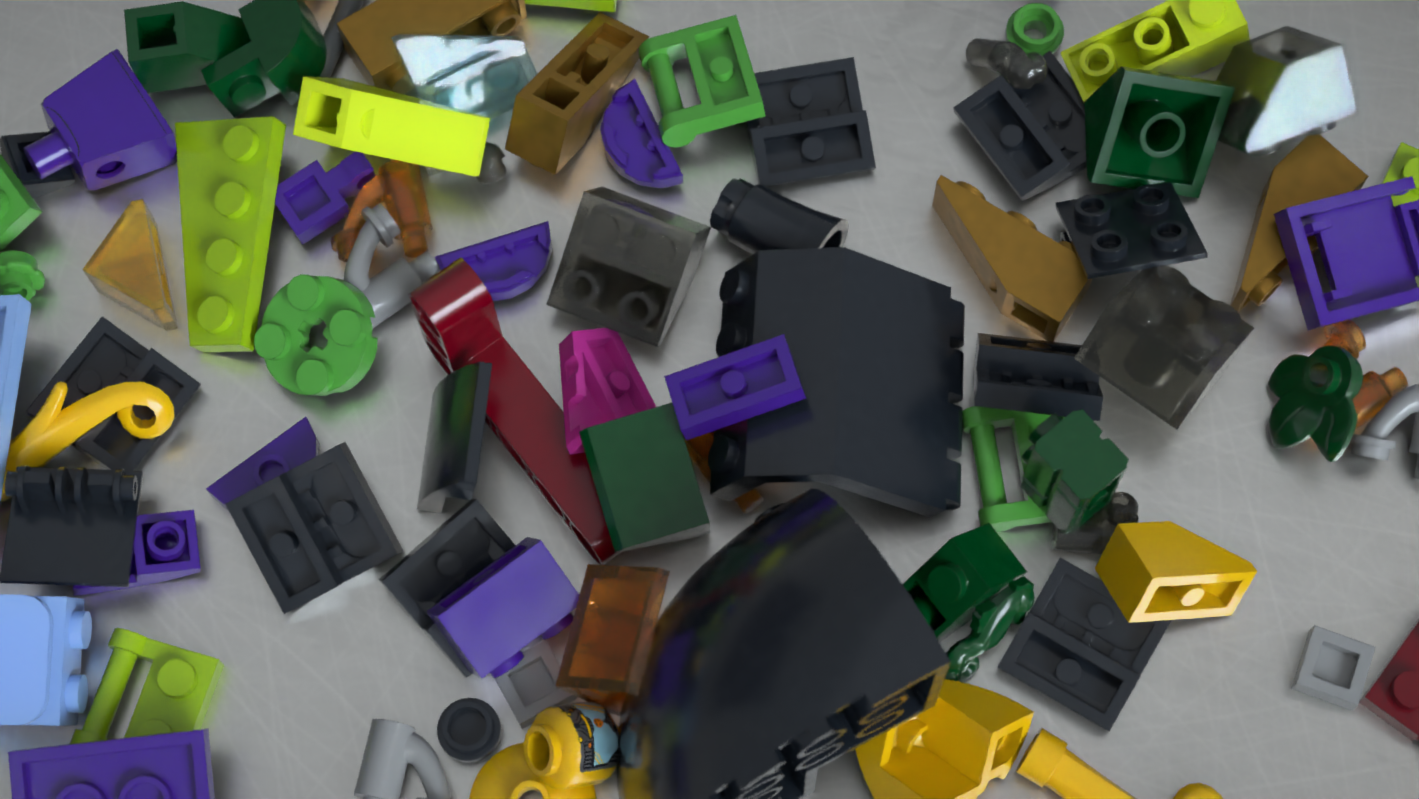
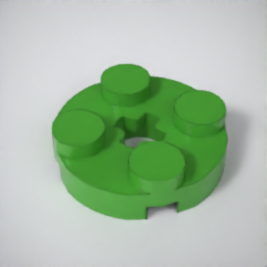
(286, 331)

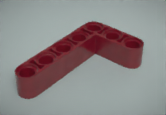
(464, 329)

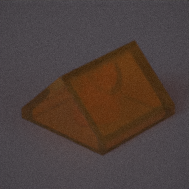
(612, 634)

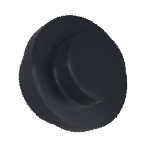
(469, 730)

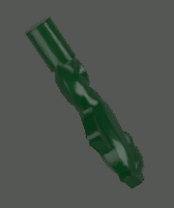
(989, 626)

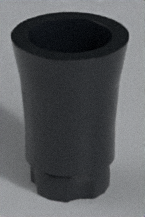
(765, 220)

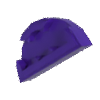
(635, 143)
(507, 262)
(277, 457)

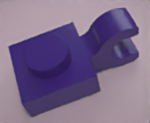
(315, 198)

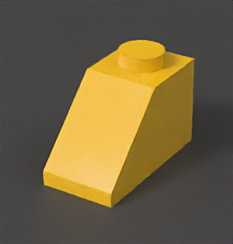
(1171, 573)

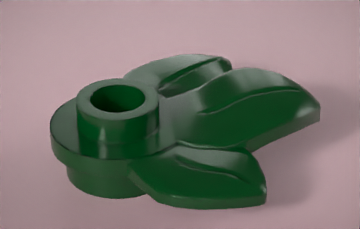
(1316, 400)

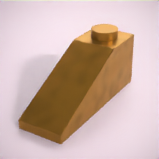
(572, 93)

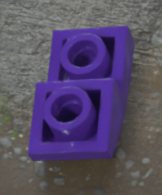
(162, 551)

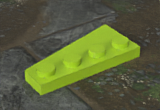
(226, 220)

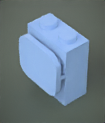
(42, 659)

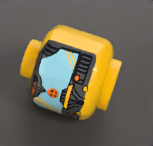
(572, 745)

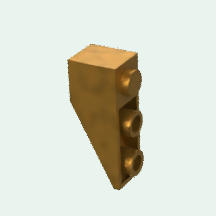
(370, 31)
(1305, 175)
(1020, 268)

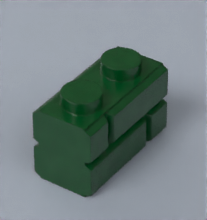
(1071, 469)

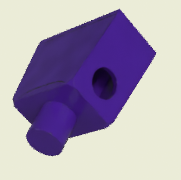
(103, 127)

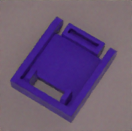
(1364, 247)

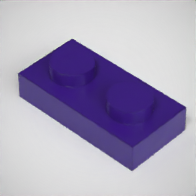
(734, 387)

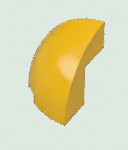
(947, 748)

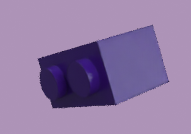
(506, 609)

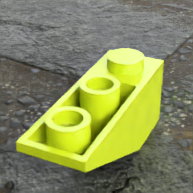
(1168, 39)
(390, 125)

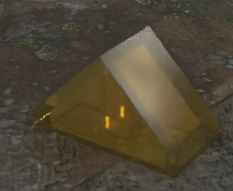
(132, 267)

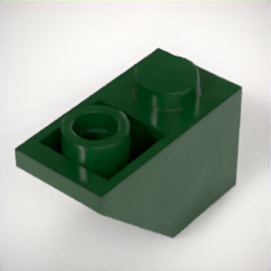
(176, 41)
(962, 576)

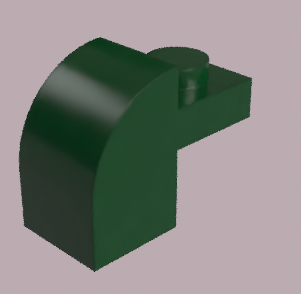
(281, 51)

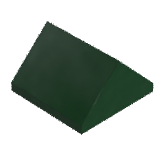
(1154, 129)
(645, 479)

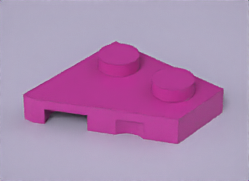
(598, 382)

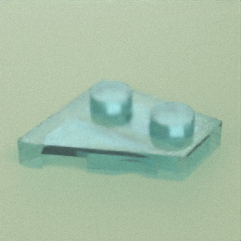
(466, 70)

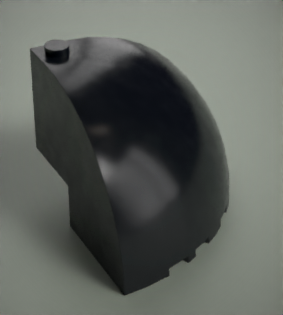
(777, 662)

